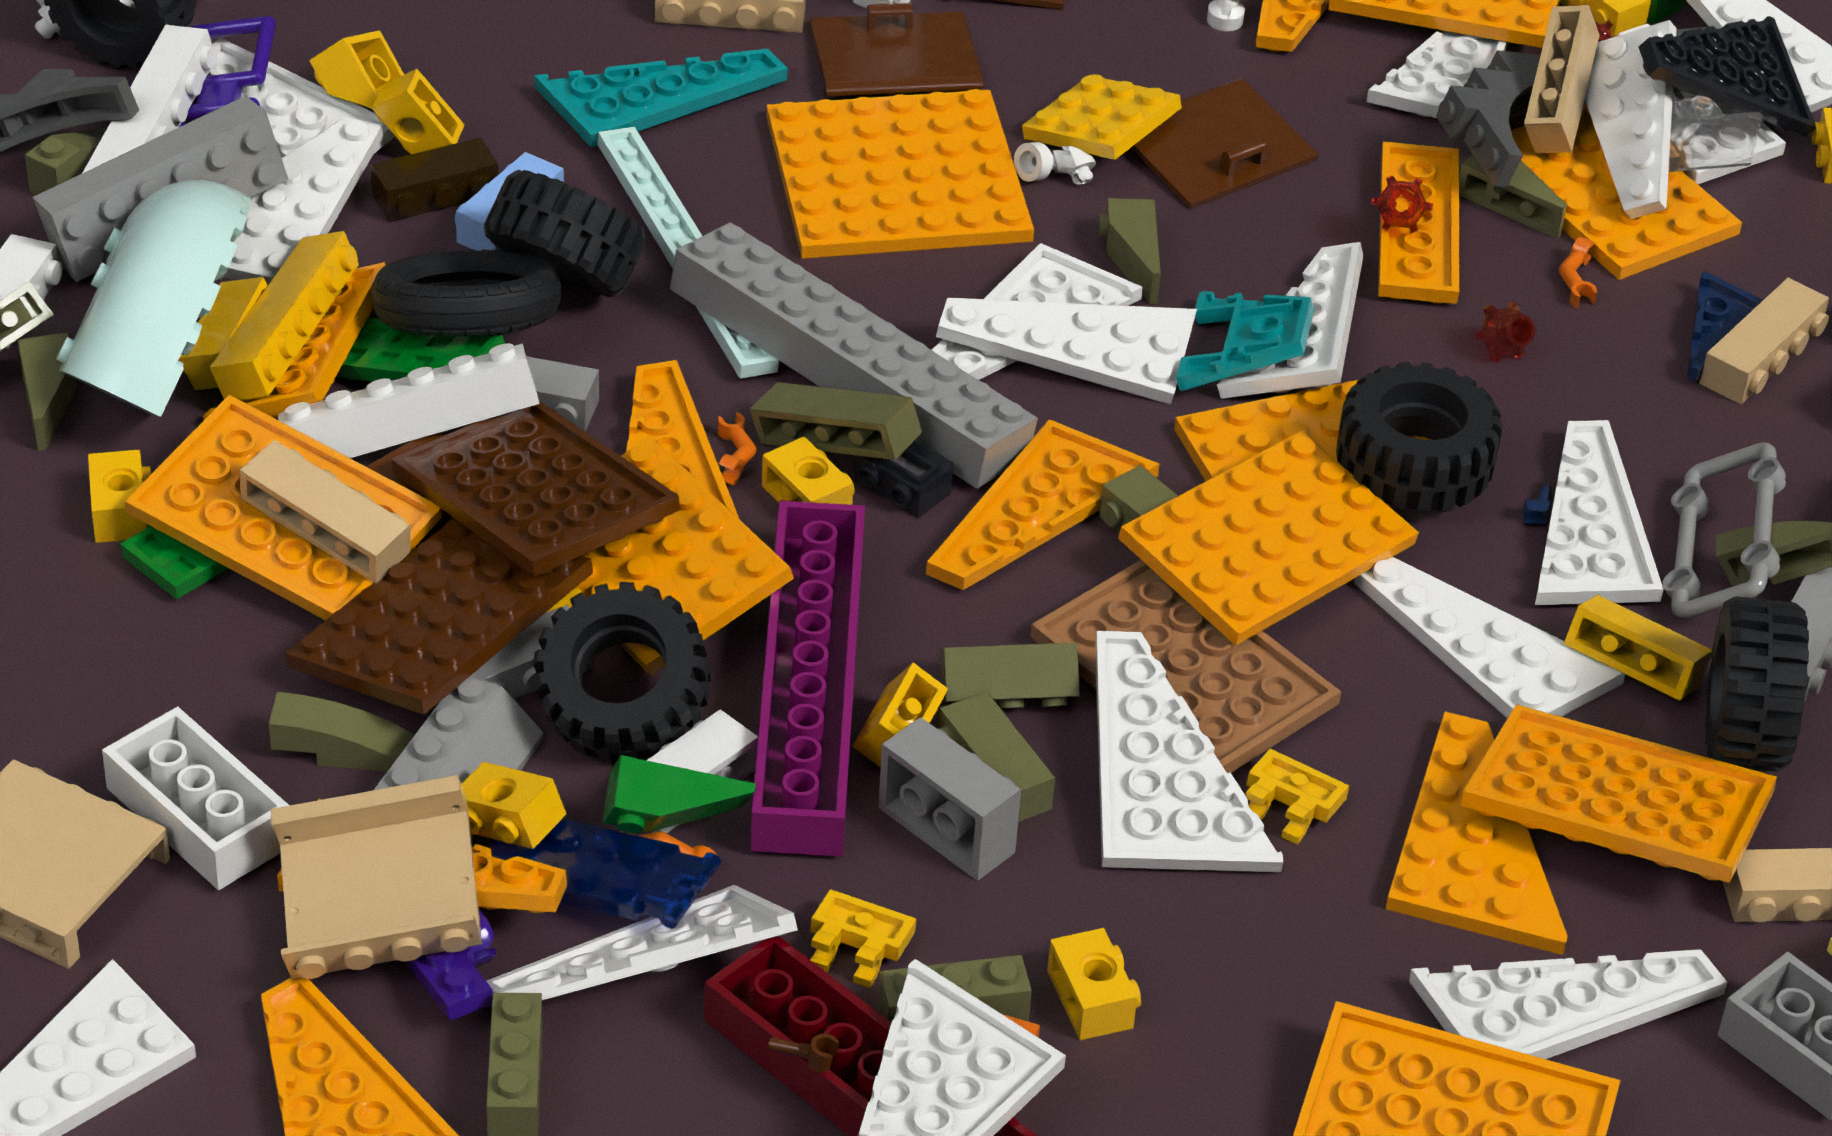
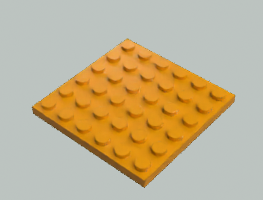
(898, 174)

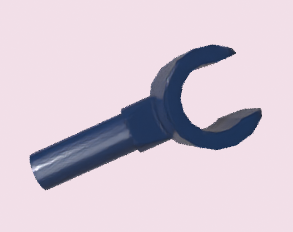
(1536, 510)

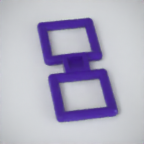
(226, 88)

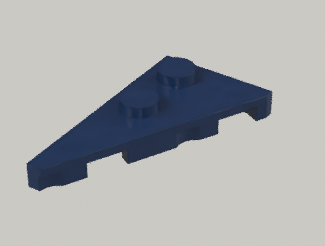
(1717, 312)

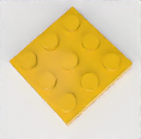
(1102, 116)

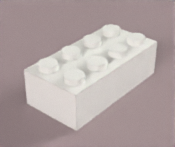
(199, 792)

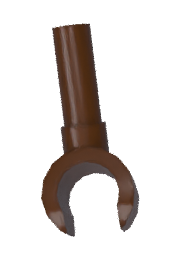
(818, 1054)

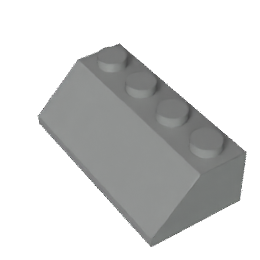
(466, 728)

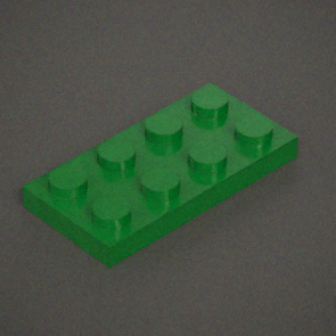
(393, 354)
(169, 562)

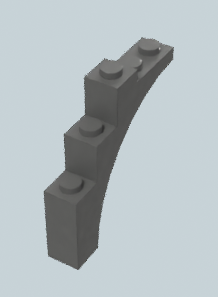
(60, 101)
(1485, 106)

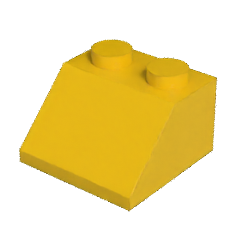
(356, 68)

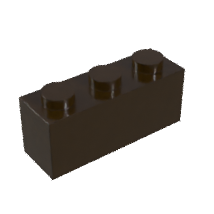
(432, 179)

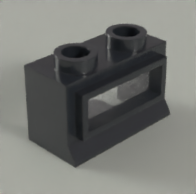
(912, 481)

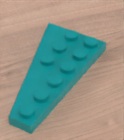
(655, 93)

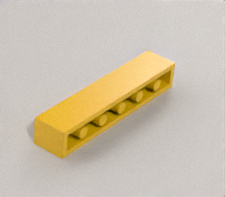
(284, 316)

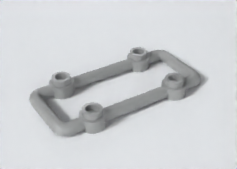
(1692, 505)

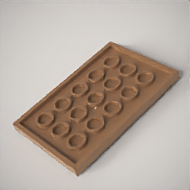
(1239, 693)

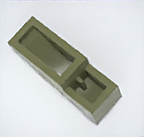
(1801, 545)
(335, 732)

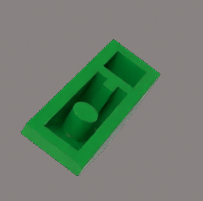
(659, 795)

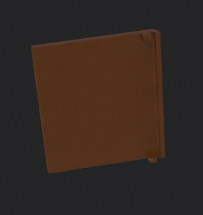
(895, 52)
(1222, 144)

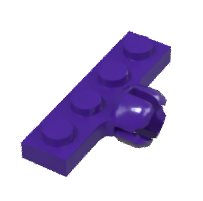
(453, 976)

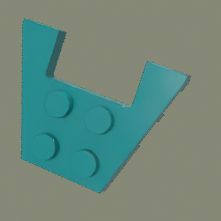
(1257, 335)

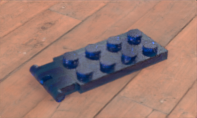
(620, 871)

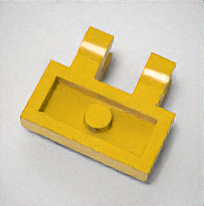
(1296, 785)
(863, 925)

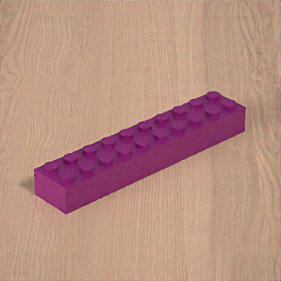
(809, 682)

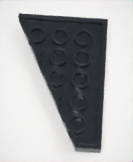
(1734, 66)

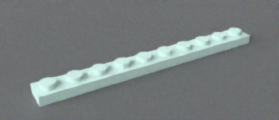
(673, 229)

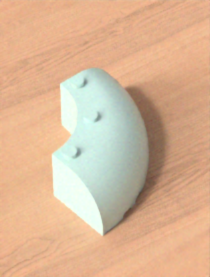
(155, 291)

